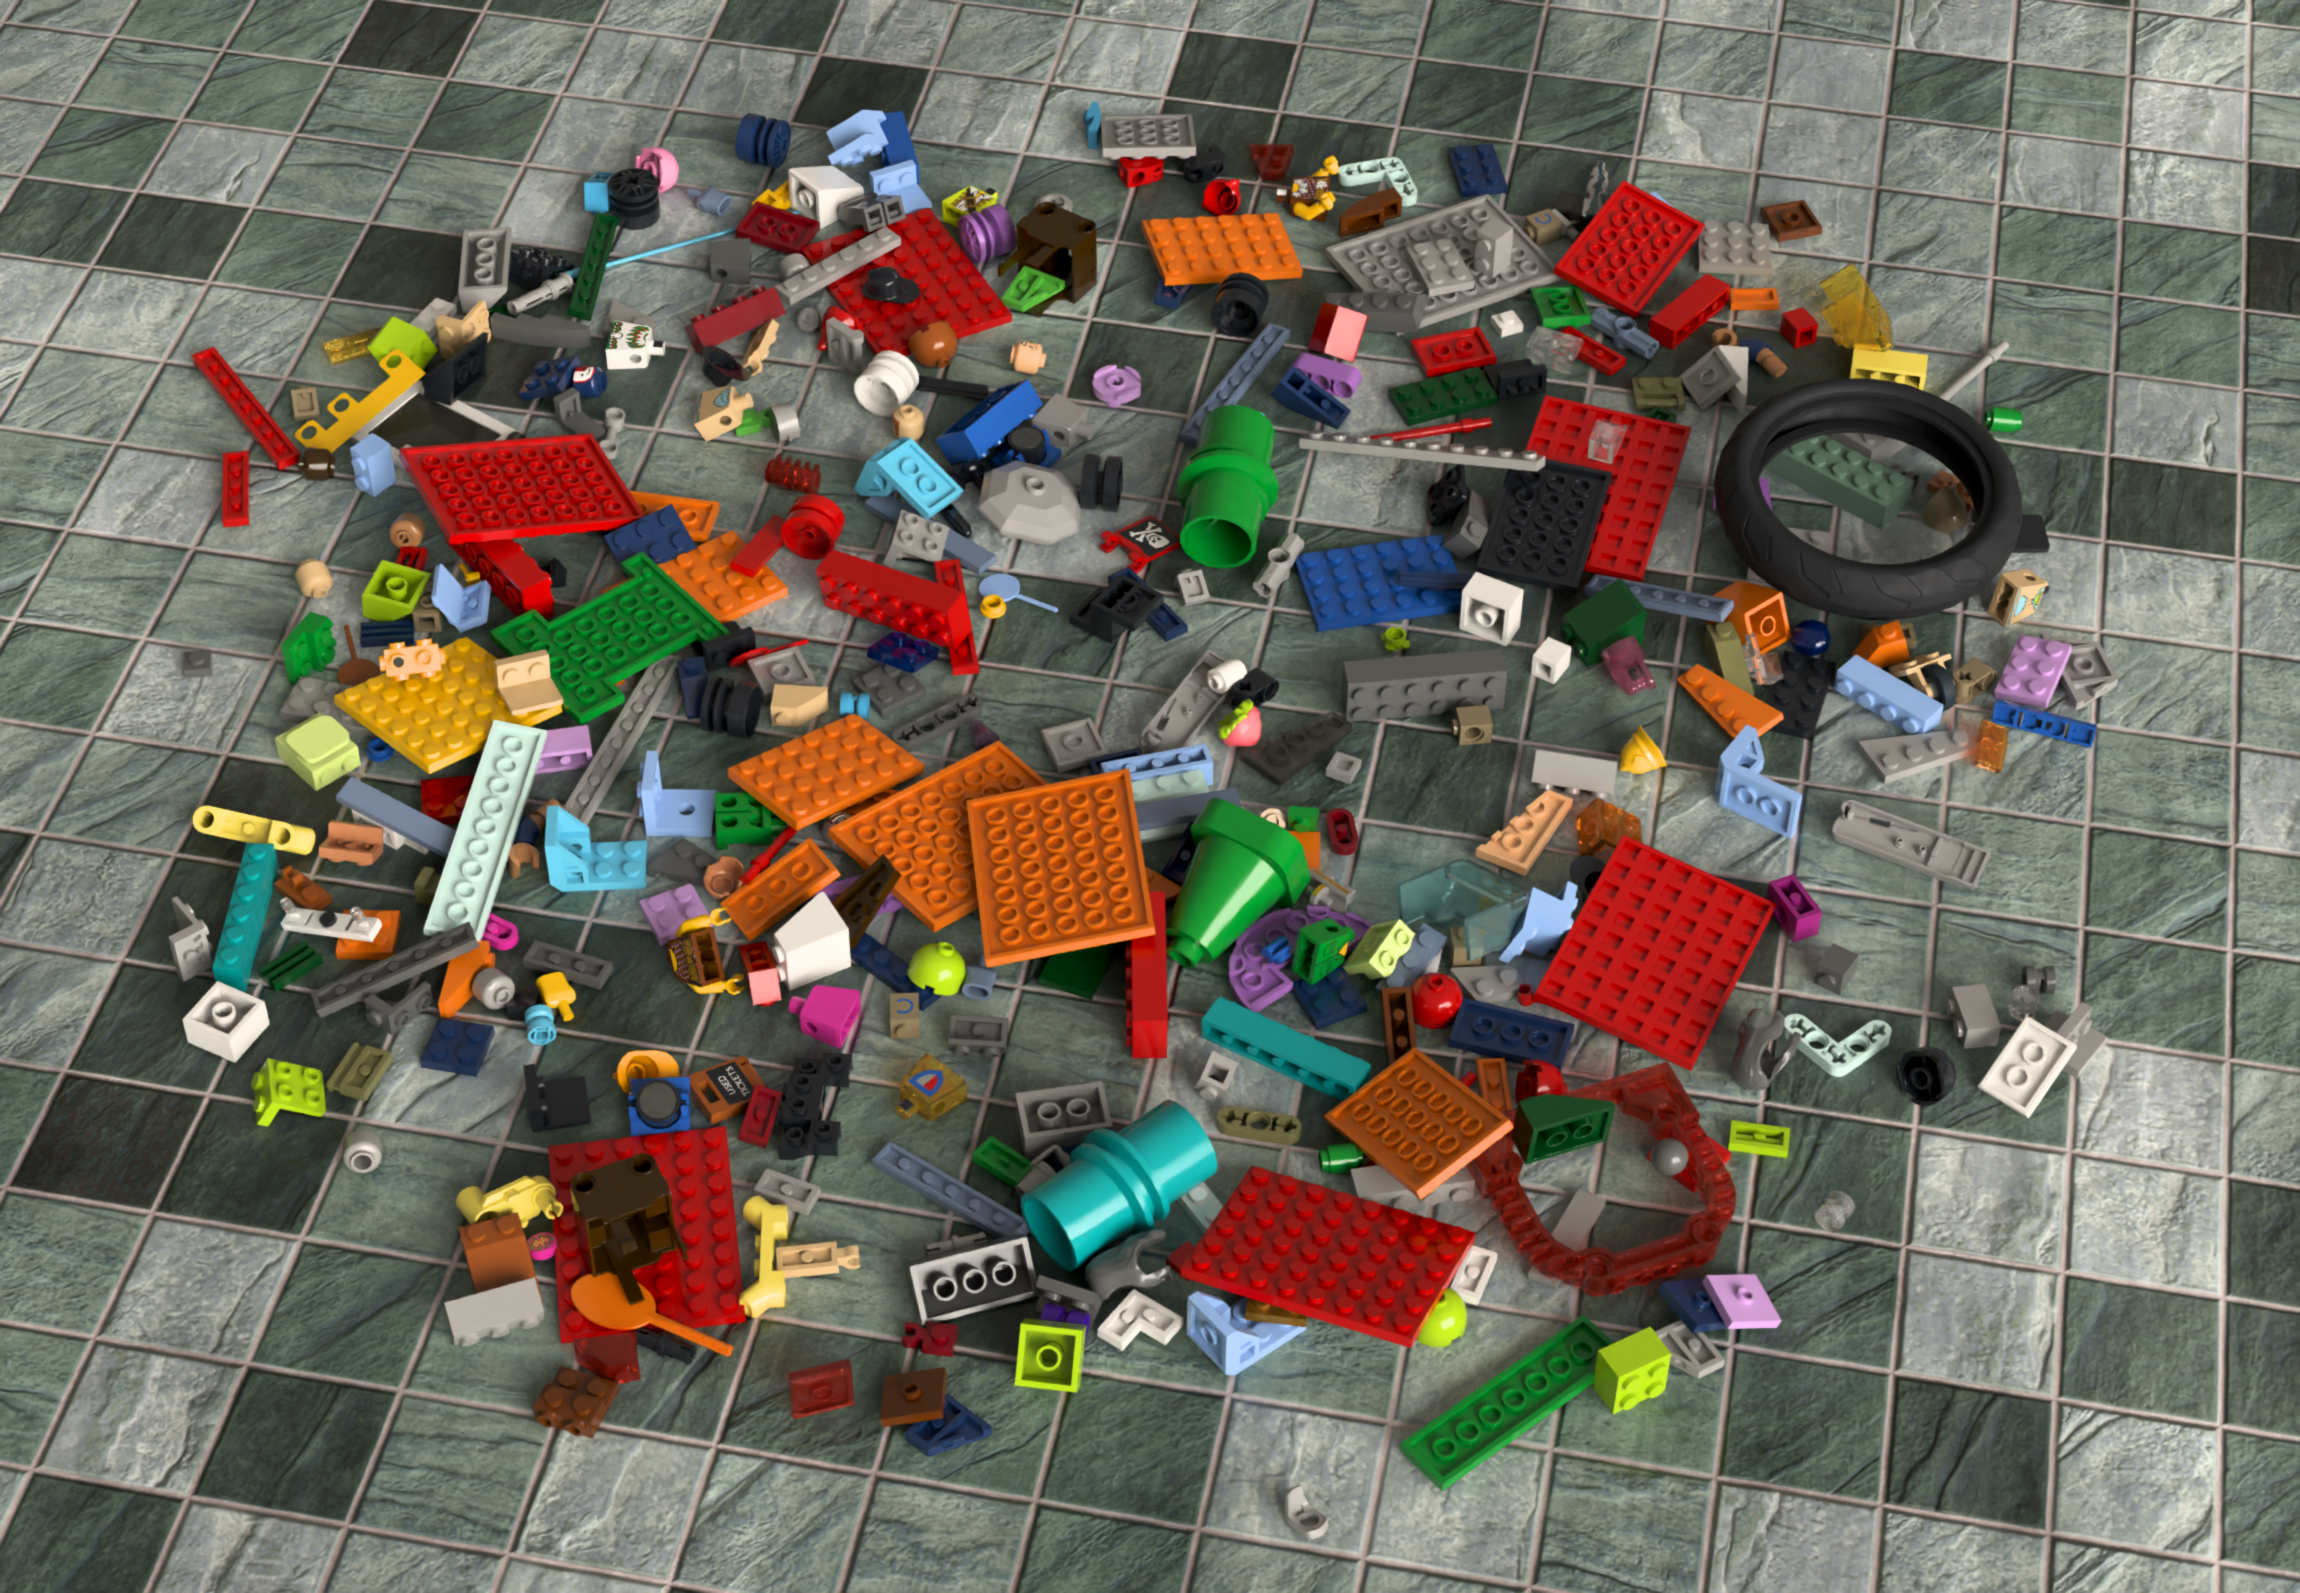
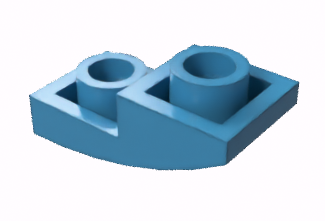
(1093, 125)

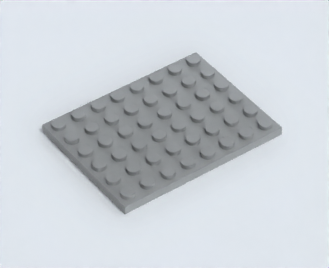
(1380, 263)

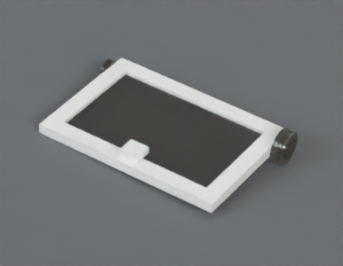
(424, 422)

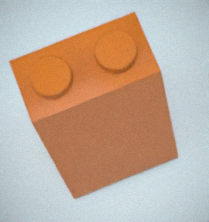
(1757, 611)

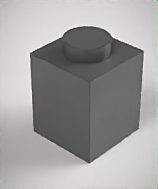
(1836, 969)

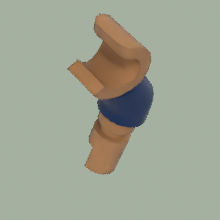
(1758, 350)
(524, 841)

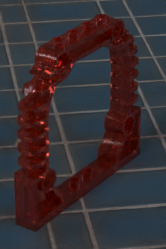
(1661, 1102)

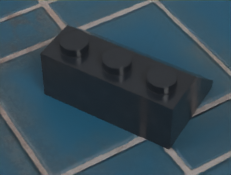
(458, 372)

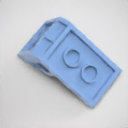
(1750, 794)
(1229, 1337)

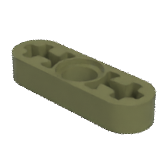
(1239, 1115)

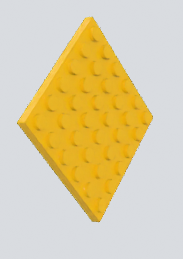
(437, 716)

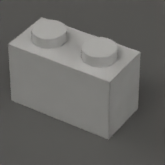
(1493, 247)
(1973, 1016)

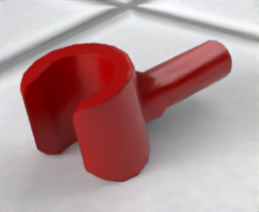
(1526, 995)

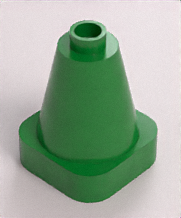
(1233, 879)

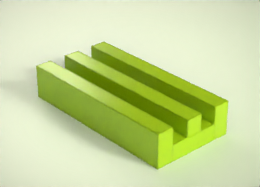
(1758, 1143)

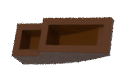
(1370, 212)

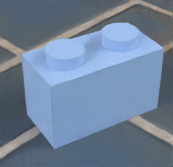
(373, 465)

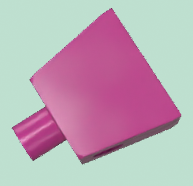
(827, 1013)

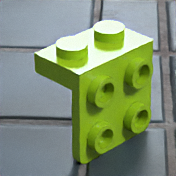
(288, 1088)

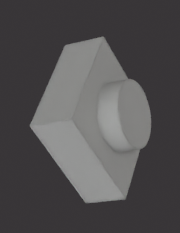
(1343, 767)

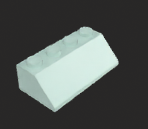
(1167, 788)

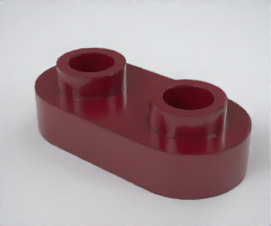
(1342, 831)

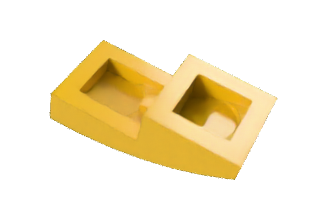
(779, 198)

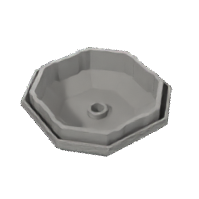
(1030, 503)

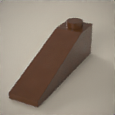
(1397, 1022)

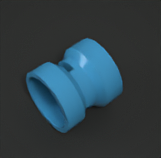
(848, 704)

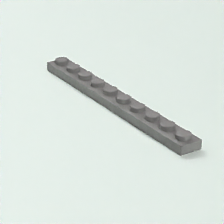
(1428, 452)
(621, 739)

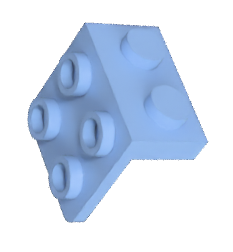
(462, 607)

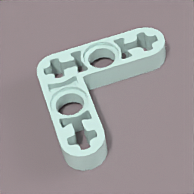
(1385, 169)
(1839, 1051)

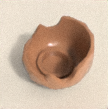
(723, 877)

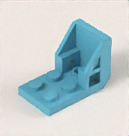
(912, 474)
(589, 866)

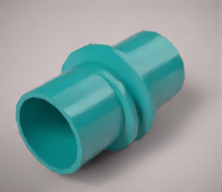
(1118, 1184)

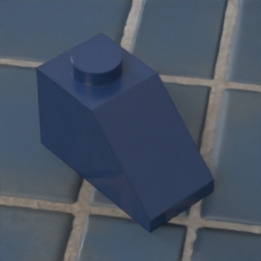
(692, 683)

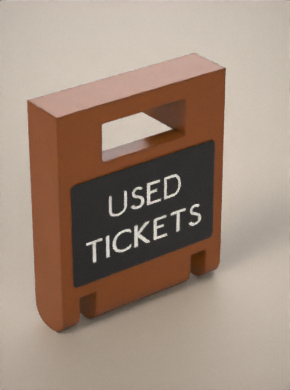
(730, 1083)

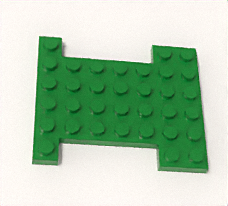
(611, 636)

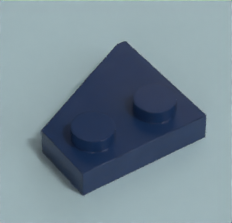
(953, 1430)

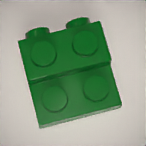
(309, 647)

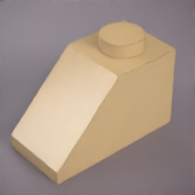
(797, 704)

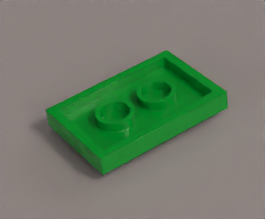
(1560, 306)

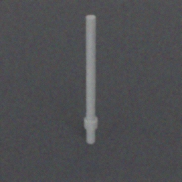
(1988, 358)

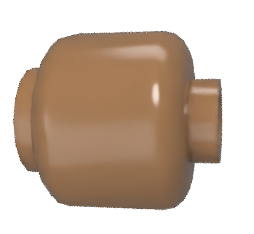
(407, 530)

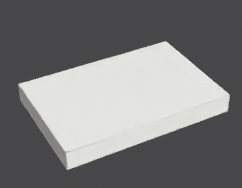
(2027, 1067)

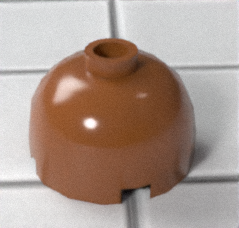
(934, 346)

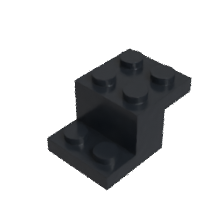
(1117, 608)

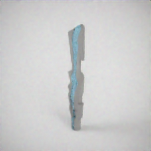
(1596, 189)

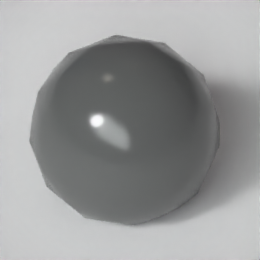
(1669, 1156)

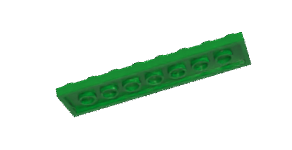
(1507, 1404)

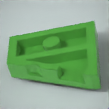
(1031, 288)

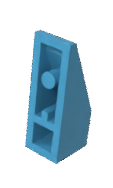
(597, 192)

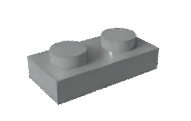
(784, 1189)

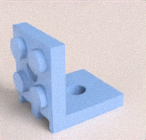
(664, 806)

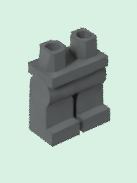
(872, 211)

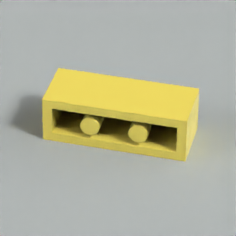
(1890, 366)

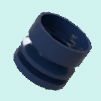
(763, 140)

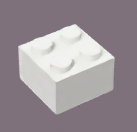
(1491, 609)
(226, 1021)

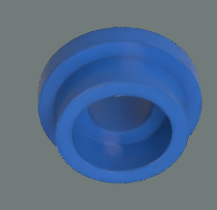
(379, 750)

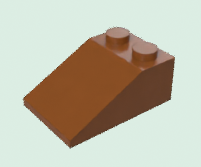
(496, 1253)

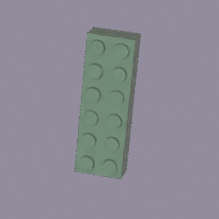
(1845, 479)

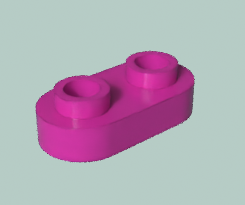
(500, 933)

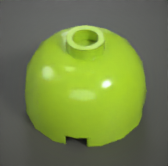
(937, 967)
(1446, 1321)

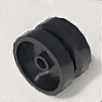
(1104, 483)

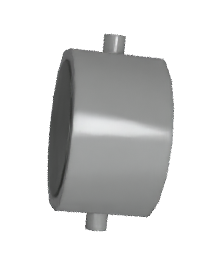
(784, 422)

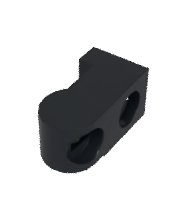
(1206, 166)

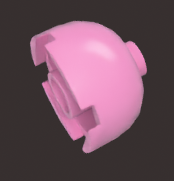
(661, 164)

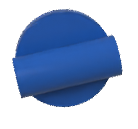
(1277, 950)

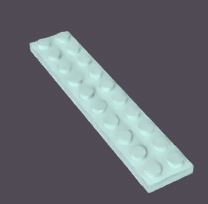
(486, 829)

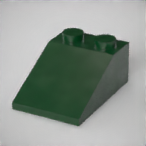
(1559, 1125)

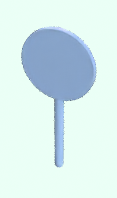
(1007, 588)

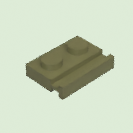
(360, 1071)

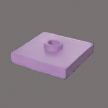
(1741, 1301)

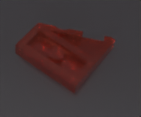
(1272, 159)

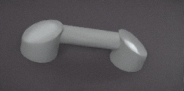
(613, 424)

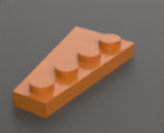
(1726, 703)

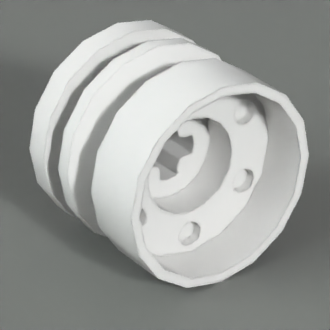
(886, 383)

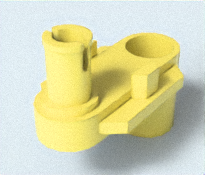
(523, 1196)

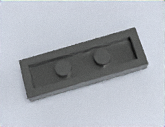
(574, 965)

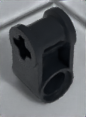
(1254, 686)

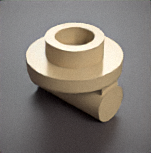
(1274, 815)

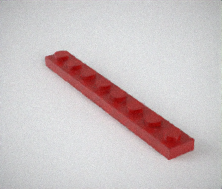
(246, 408)

